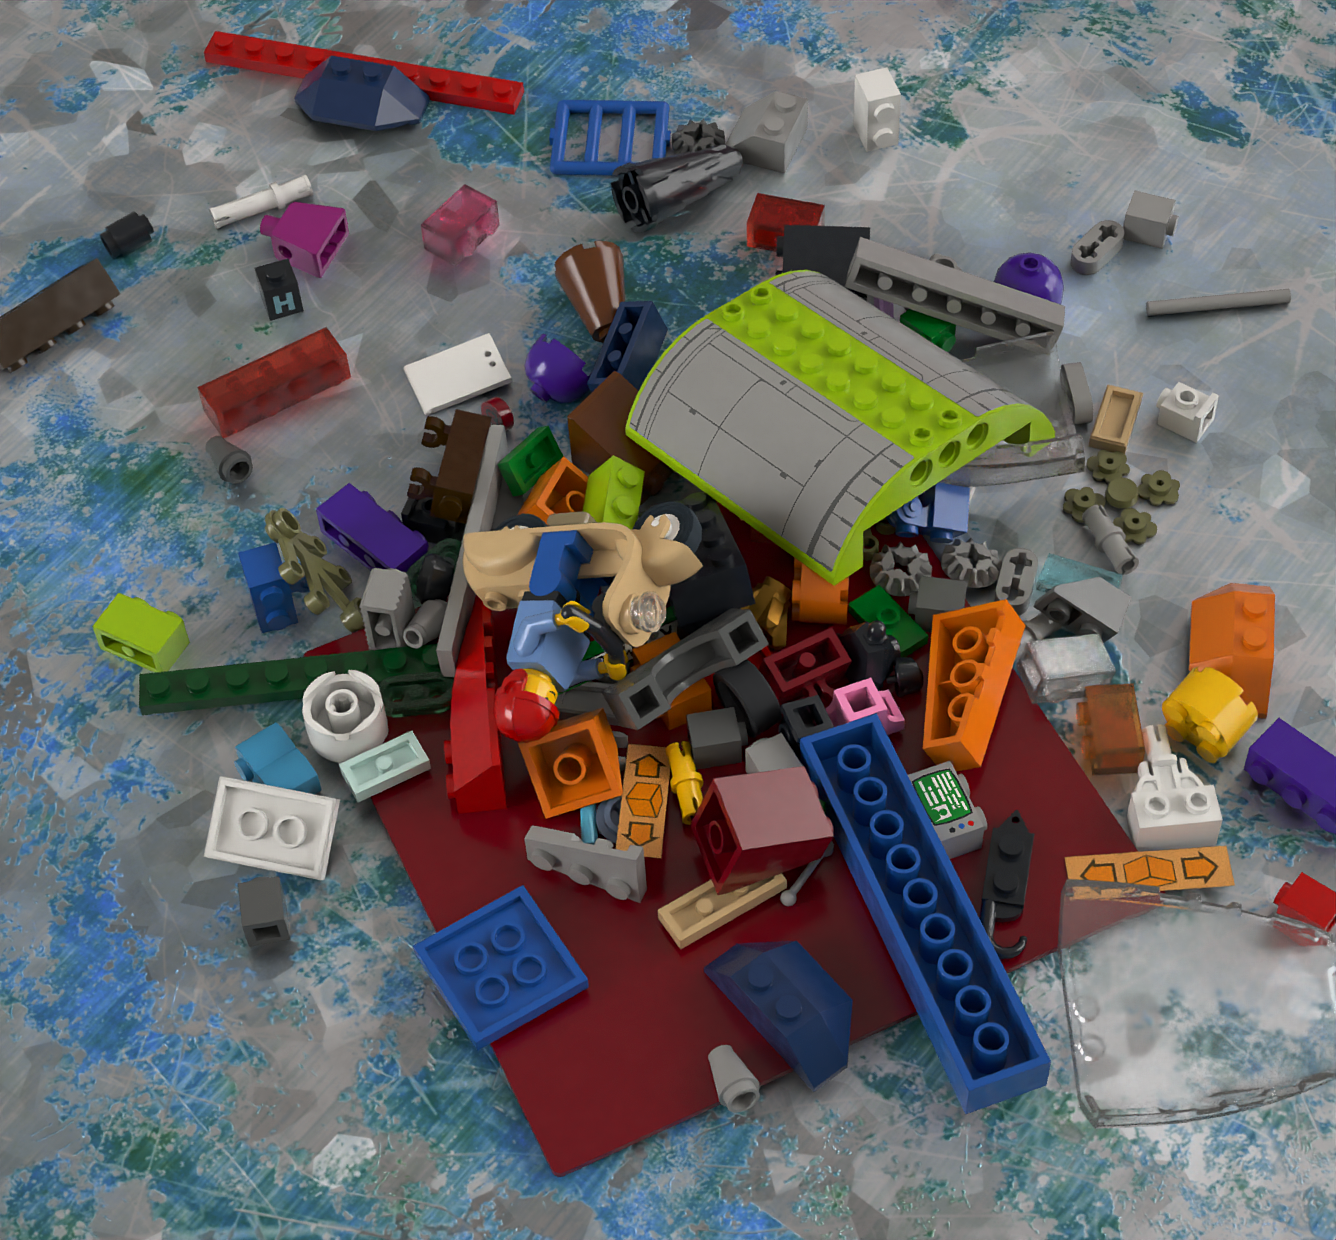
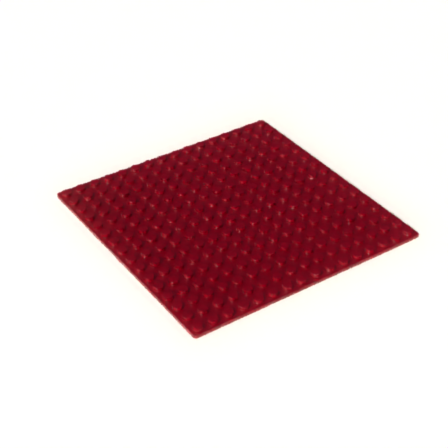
(639, 1038)

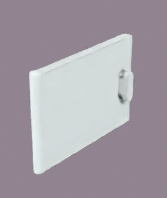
(457, 374)

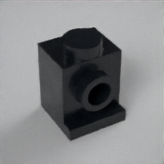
(416, 517)
(799, 718)

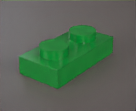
(530, 460)

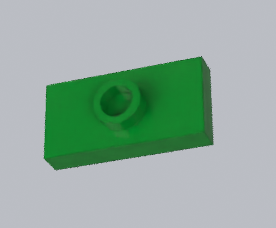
(880, 606)

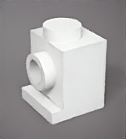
(1186, 411)

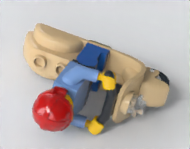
(555, 585)

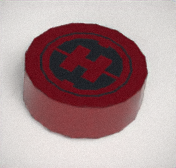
(499, 411)

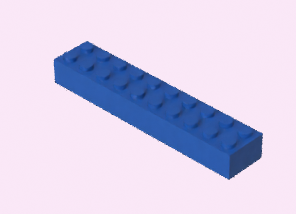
(925, 916)

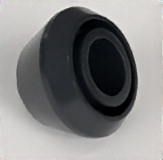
(434, 579)

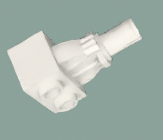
(1170, 801)

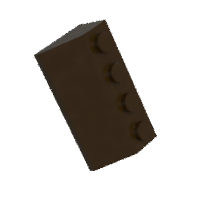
(54, 310)

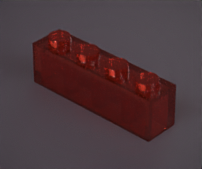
(274, 382)

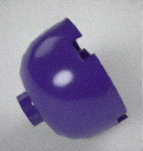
(1032, 275)
(555, 372)

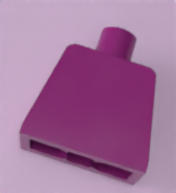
(307, 235)

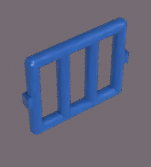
(596, 109)

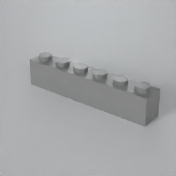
(950, 293)

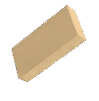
(1115, 419)

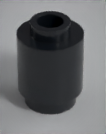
(127, 235)

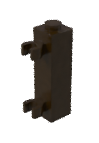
(459, 468)

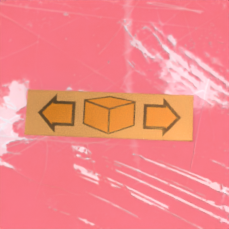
(644, 799)
(1161, 868)

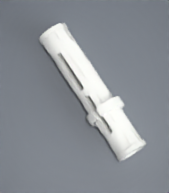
(261, 201)

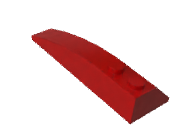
(475, 739)

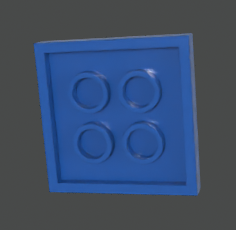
(500, 967)

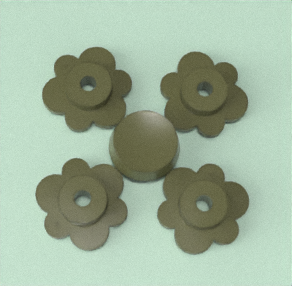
(1123, 494)

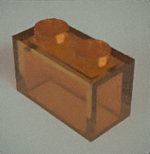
(1111, 728)

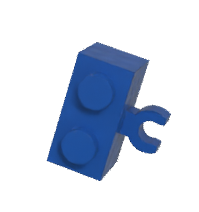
(268, 590)

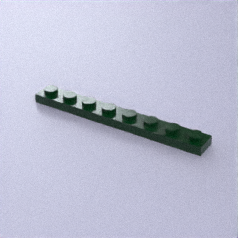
(272, 679)

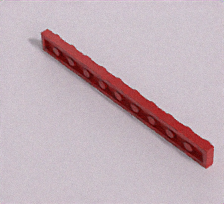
(299, 60)

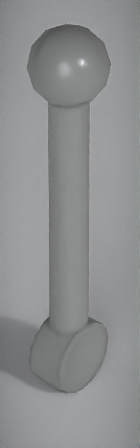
(789, 896)

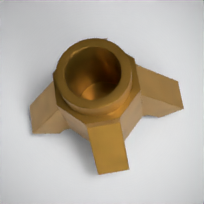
(771, 610)

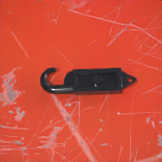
(1006, 880)

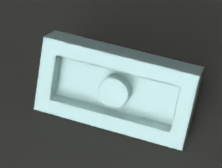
(384, 766)

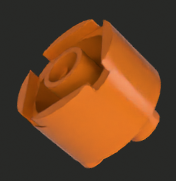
(817, 599)

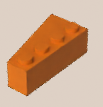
(967, 680)

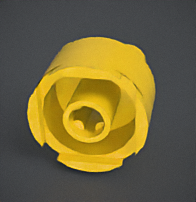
(1208, 713)

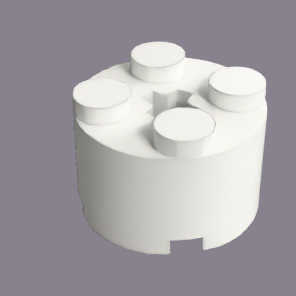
(344, 715)

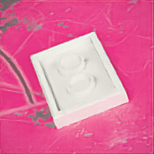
(272, 828)

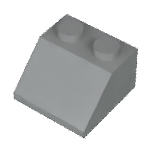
(771, 131)

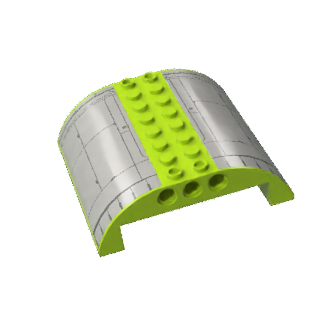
(818, 415)

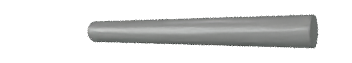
(1218, 302)

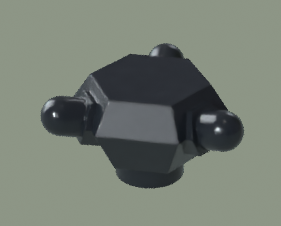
(870, 651)

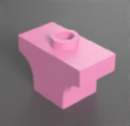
(863, 700)

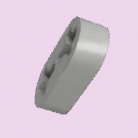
(1091, 243)
(1077, 393)
(1024, 583)

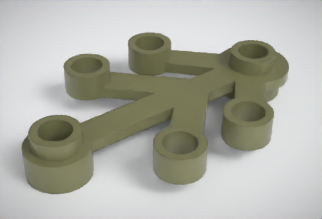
(319, 573)

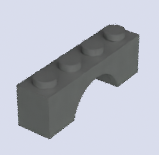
(658, 682)

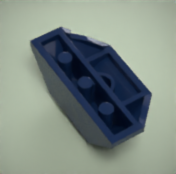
(361, 95)
(789, 1005)

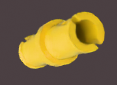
(685, 779)

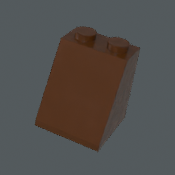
(599, 433)

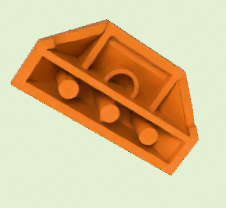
(1236, 636)

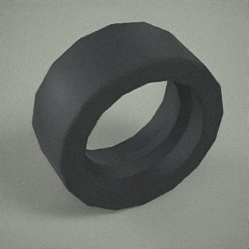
(749, 695)

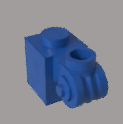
(937, 513)

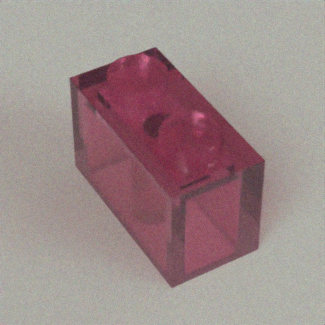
(460, 225)

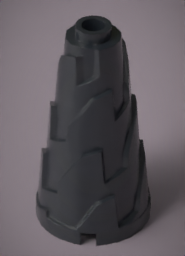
(666, 185)

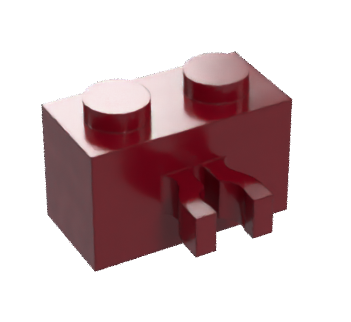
(806, 668)

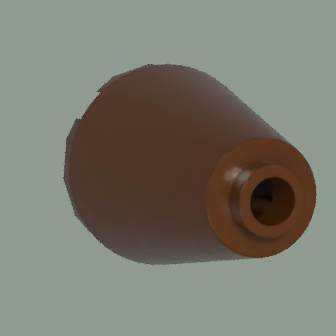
(593, 284)

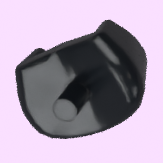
(907, 676)

